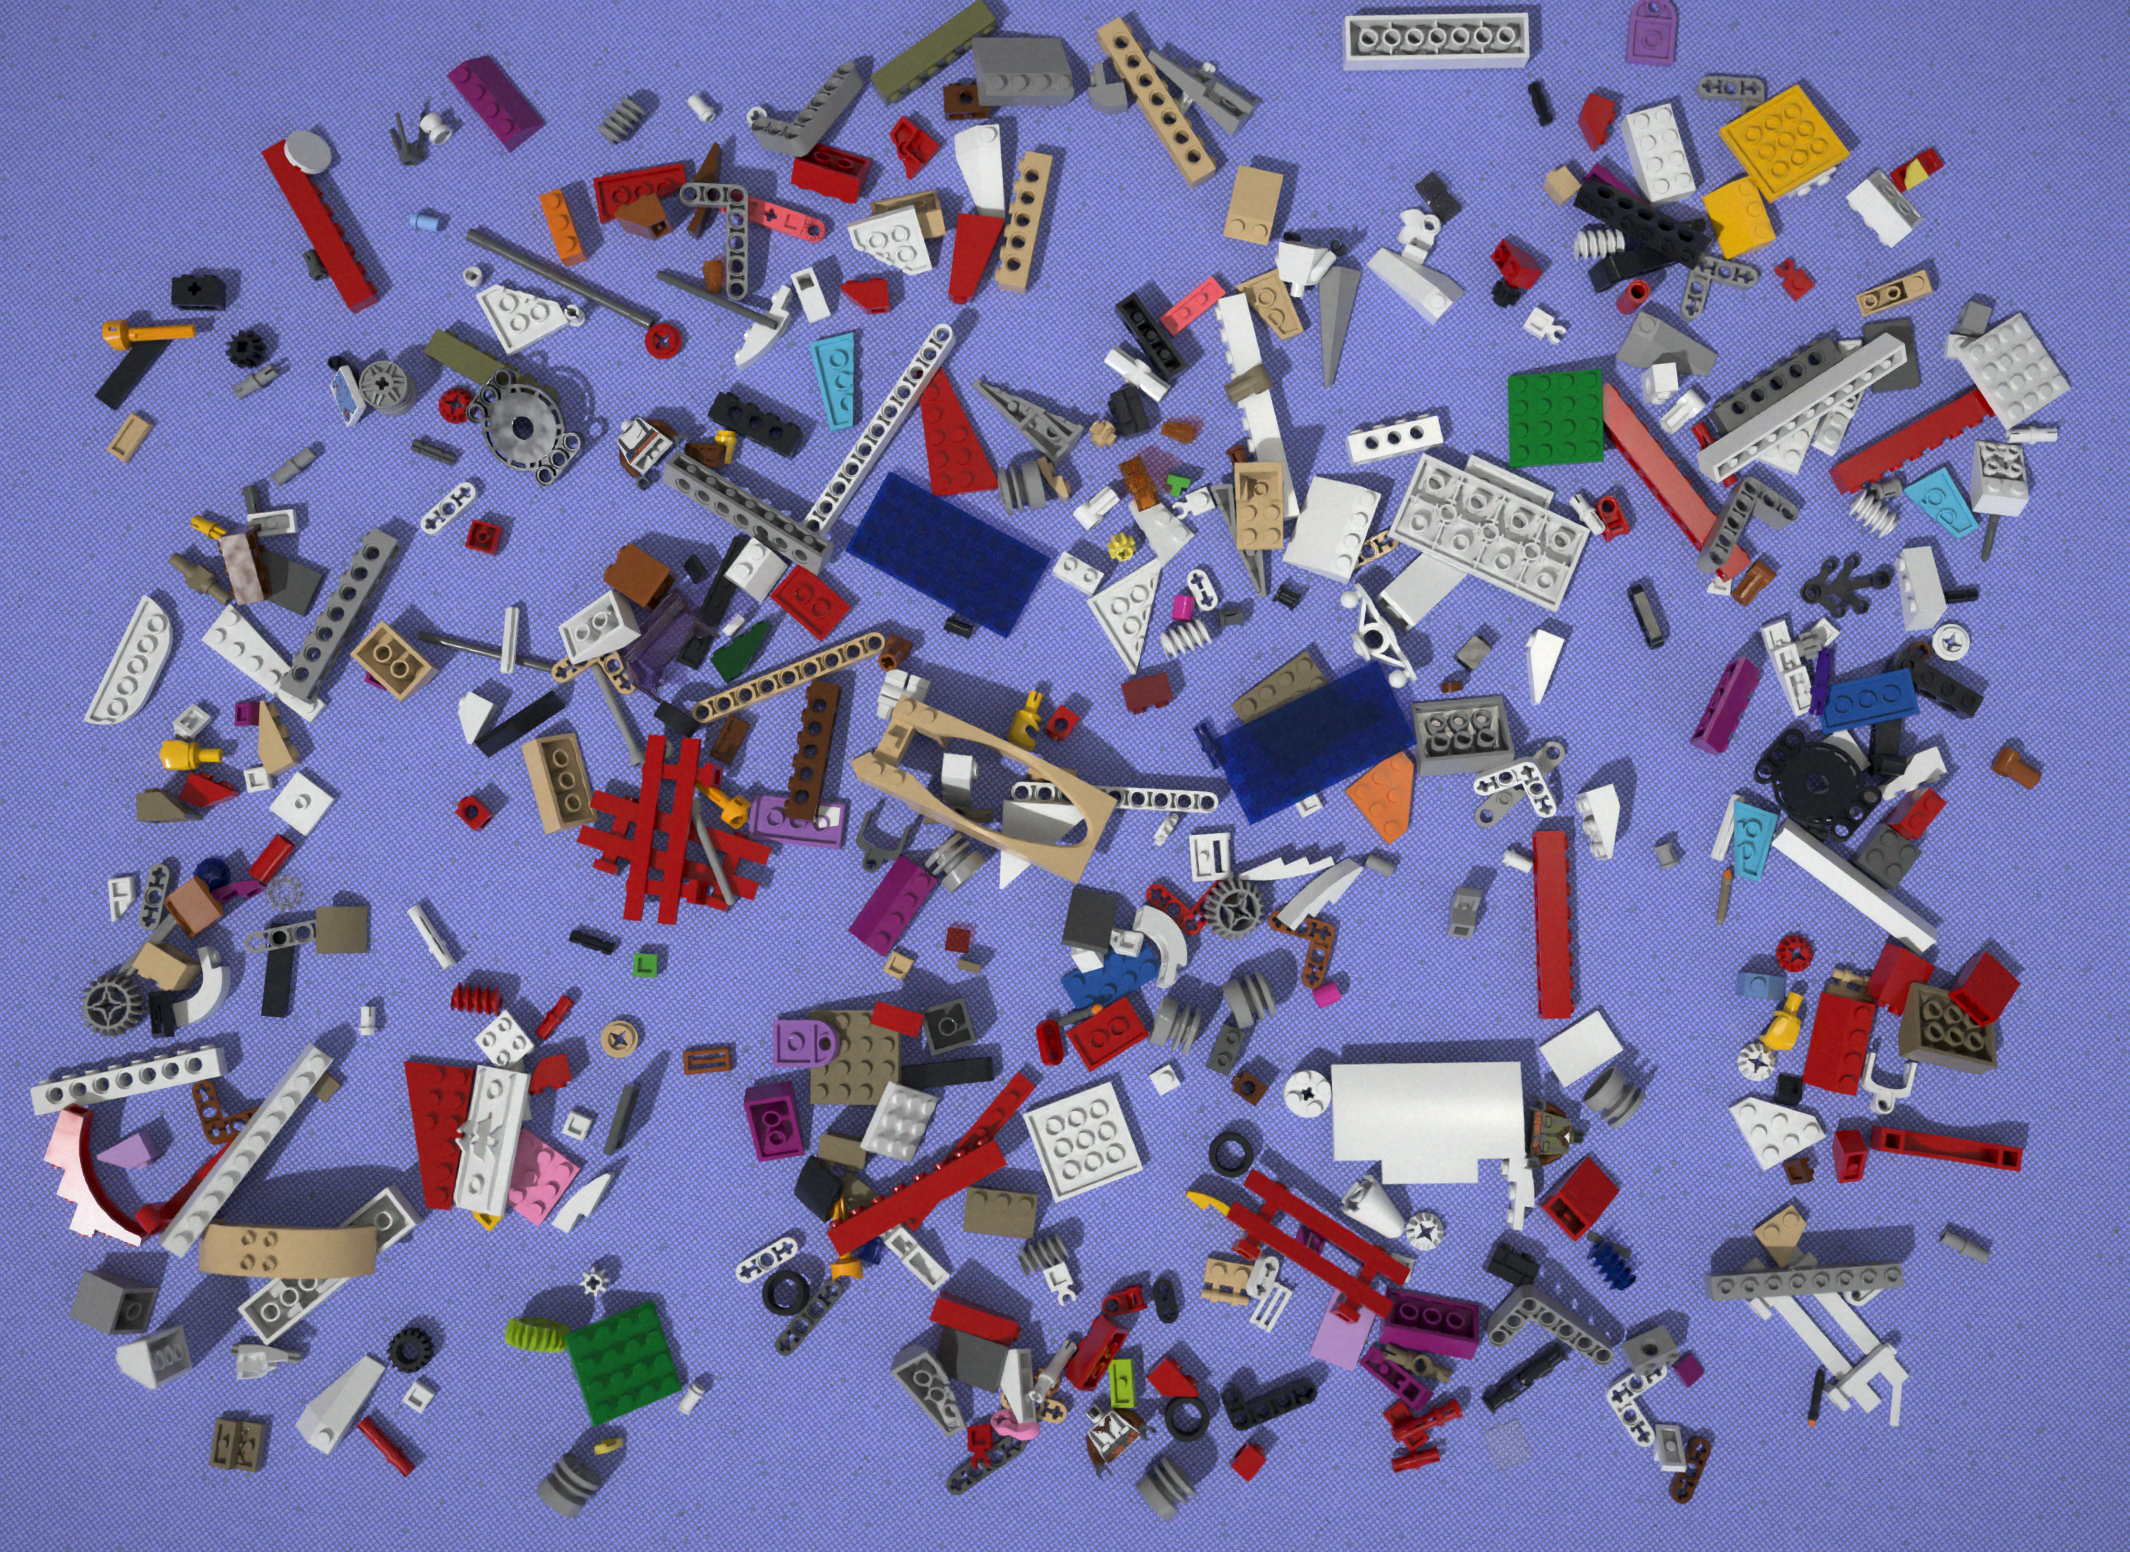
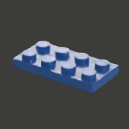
(1869, 701)
(1117, 978)

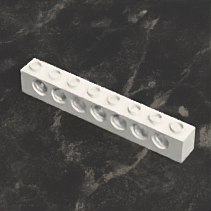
(47, 1101)

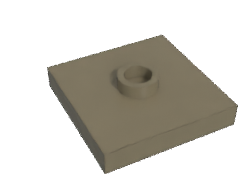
(856, 1193)

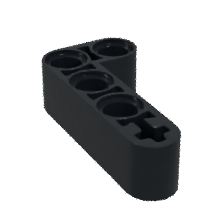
(1627, 266)
(1884, 750)
(1270, 1398)

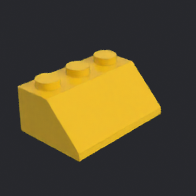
(1739, 218)

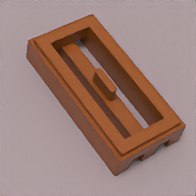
(687, 1062)

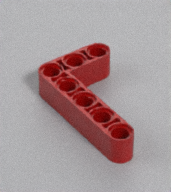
(158, 1215)

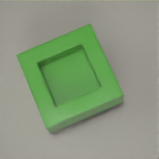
(645, 965)

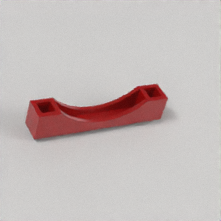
(1946, 1148)

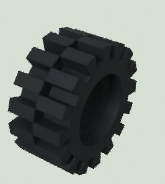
(400, 1360)

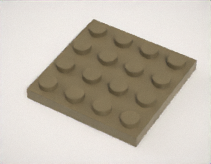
(1280, 688)
(864, 1063)

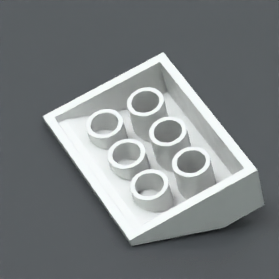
(1331, 528)

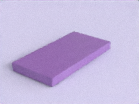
(771, 824)

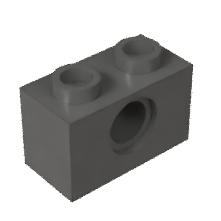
(1225, 1049)

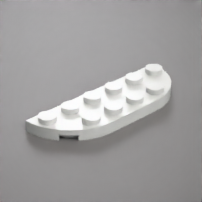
(134, 666)

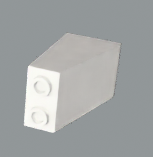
(1418, 590)

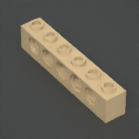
(1031, 164)

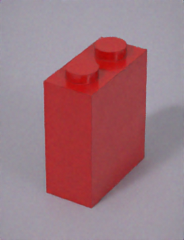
(1915, 812)
(1893, 978)
(1984, 989)

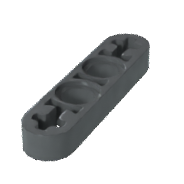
(811, 1318)
(958, 1474)

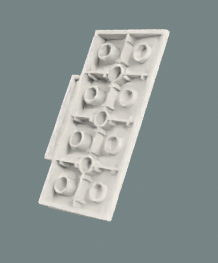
(1490, 527)
(1427, 1117)

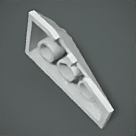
(981, 164)
(1419, 286)

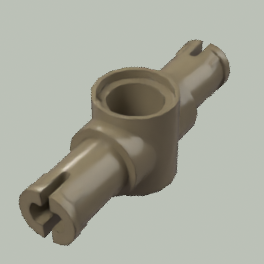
(200, 579)
(974, 815)
(1407, 1360)

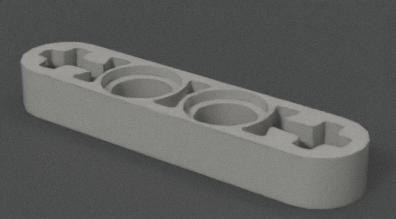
(289, 930)

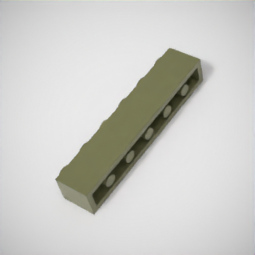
(933, 52)
(473, 364)

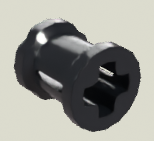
(1286, 597)

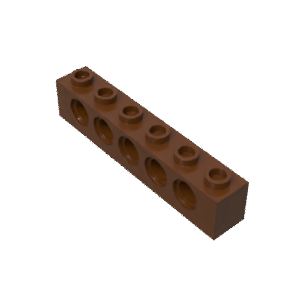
(827, 718)

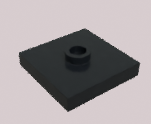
(161, 1014)

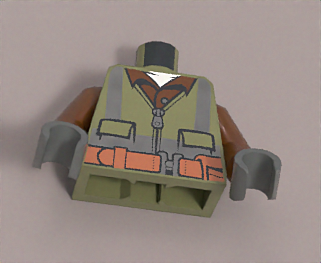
(1549, 1134)

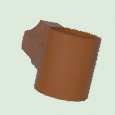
(1756, 578)
(895, 651)
(2009, 764)

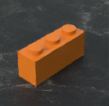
(563, 228)

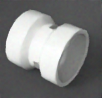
(437, 130)

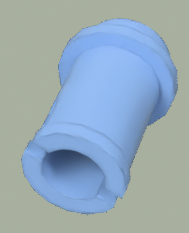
(418, 221)

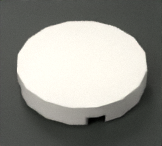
(307, 152)

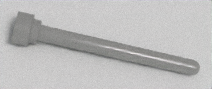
(636, 754)
(710, 852)

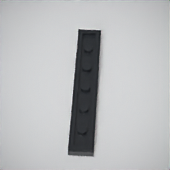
(714, 606)

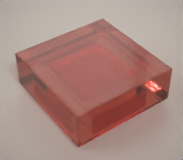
(957, 940)

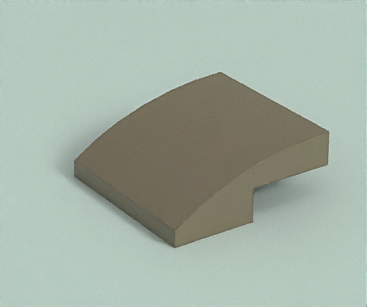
(341, 930)
(238, 1444)

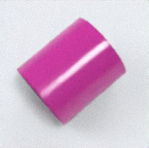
(1183, 608)
(1326, 994)

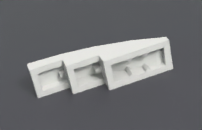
(1788, 666)
(1277, 870)
(1315, 895)
(915, 1256)

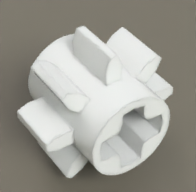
(599, 1275)

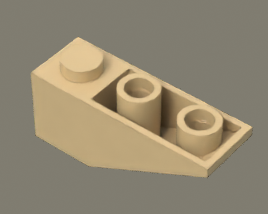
(1896, 293)
(273, 742)

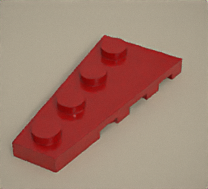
(627, 187)

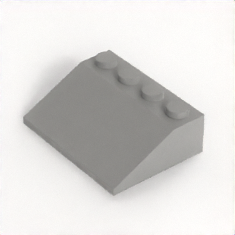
(1022, 72)
(1461, 735)

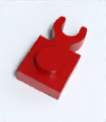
(1795, 282)
(979, 1441)

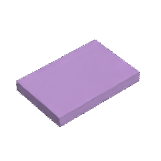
(1339, 1341)

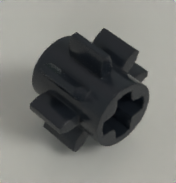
(1505, 294)

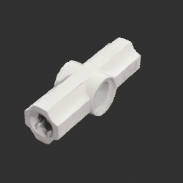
(1137, 373)

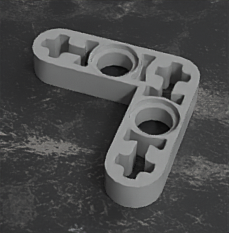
(1746, 98)
(1704, 278)

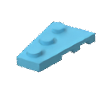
(1943, 503)
(1751, 839)

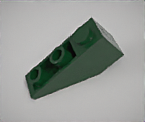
(738, 657)

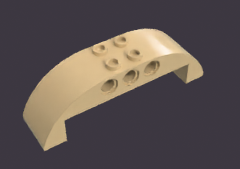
(287, 1250)

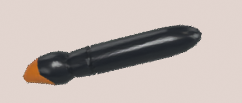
(1813, 1414)

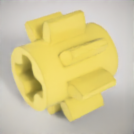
(1121, 546)

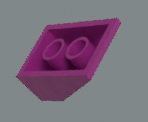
(774, 1121)

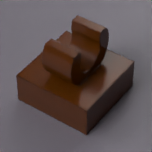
(1798, 1171)

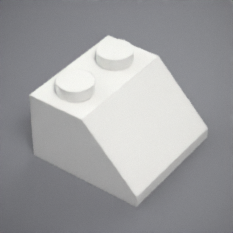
(756, 570)

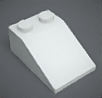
(599, 628)

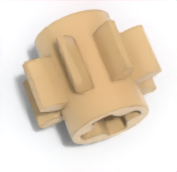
(1102, 433)

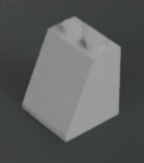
(113, 1303)

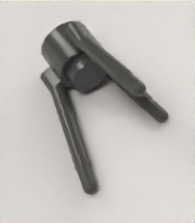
(407, 152)

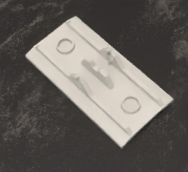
(490, 1140)

